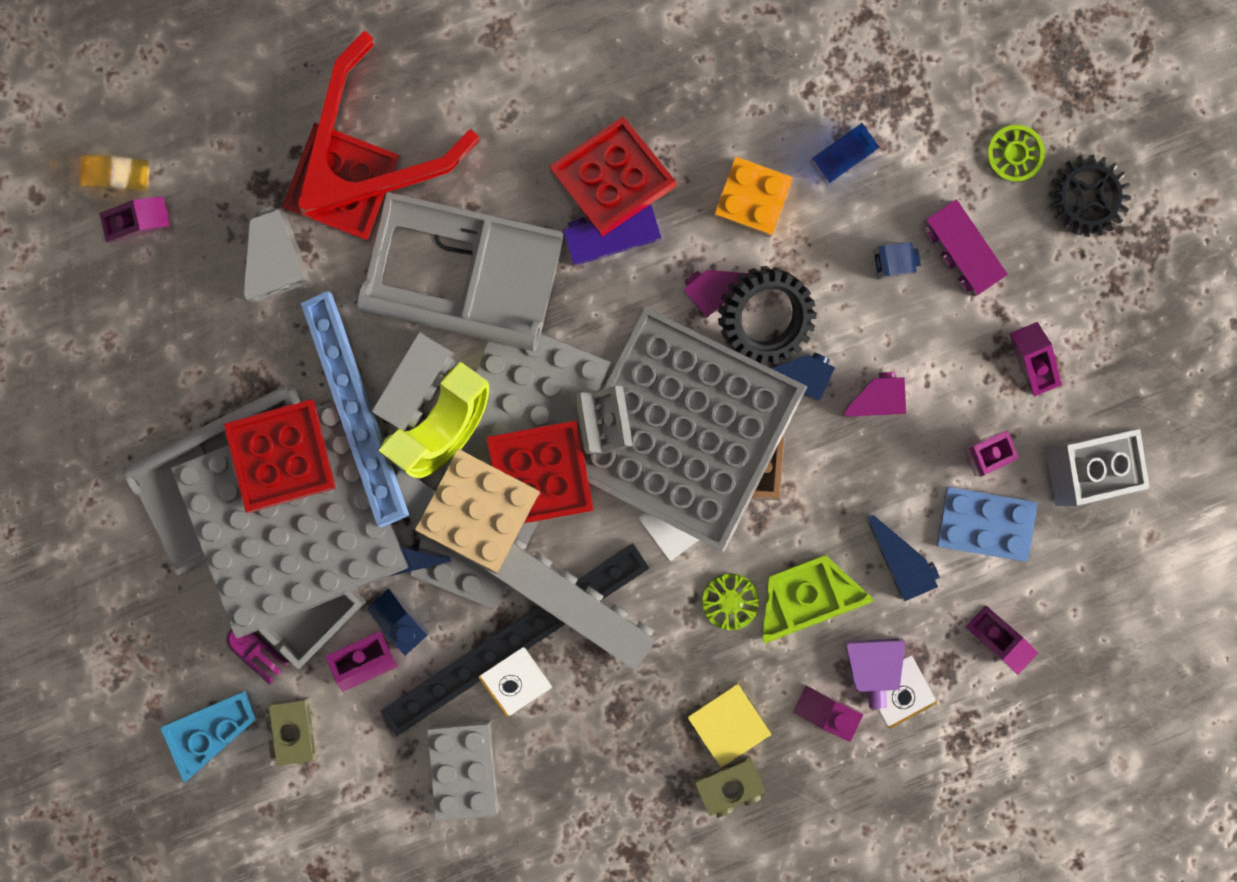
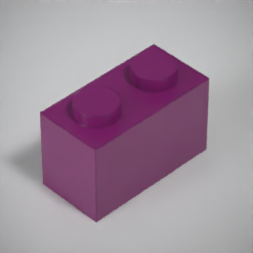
(361, 661)

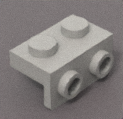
(604, 420)

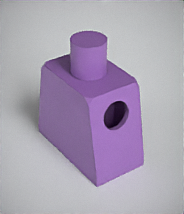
(876, 667)

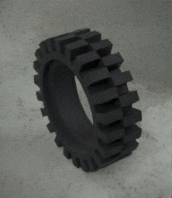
(747, 288)

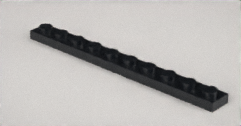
(521, 633)

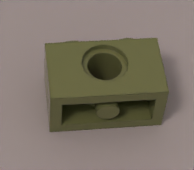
(298, 714)
(741, 772)

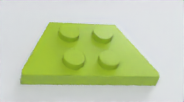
(808, 596)

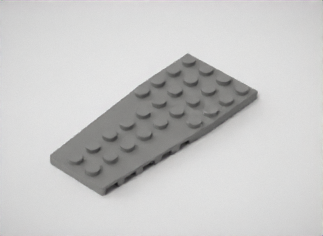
(524, 394)

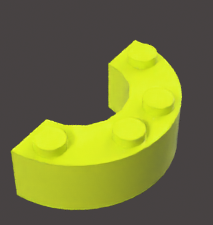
(446, 427)

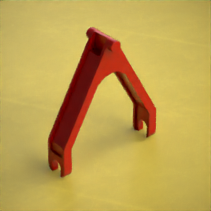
(327, 191)

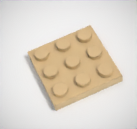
(477, 511)

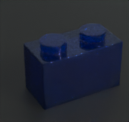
(844, 154)

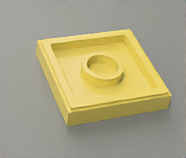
(729, 725)

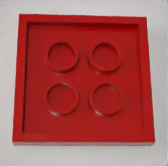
(353, 162)
(612, 176)
(279, 456)
(550, 462)

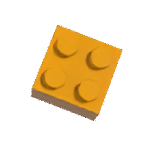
(753, 197)

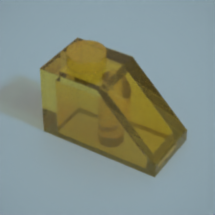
(114, 173)

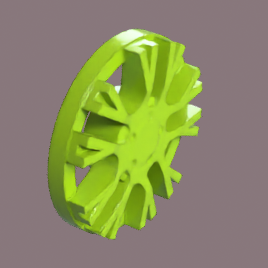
(1016, 153)
(730, 601)

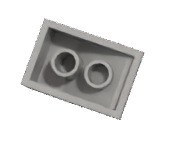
(1097, 468)

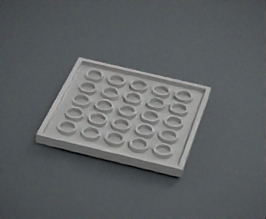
(697, 428)
(293, 552)

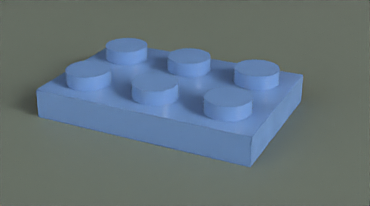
(987, 524)

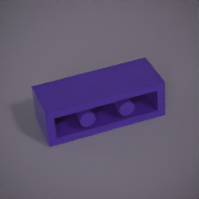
(587, 244)

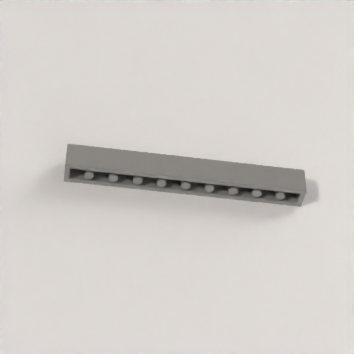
(553, 590)

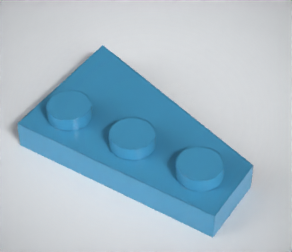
(206, 732)

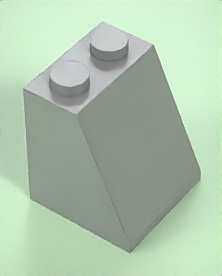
(272, 257)

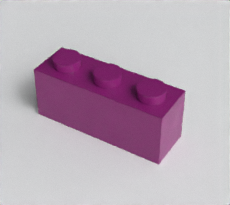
(964, 249)

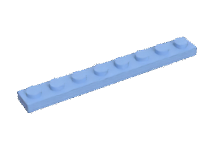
(354, 409)

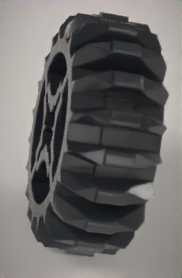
(1099, 204)

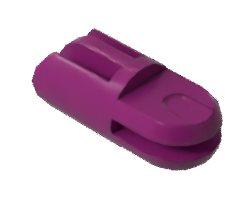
(249, 647)

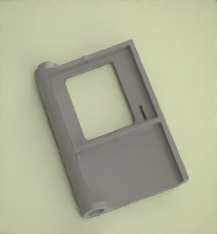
(505, 281)
(158, 490)

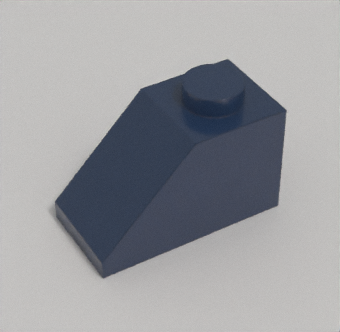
(896, 260)
(810, 371)
(398, 622)

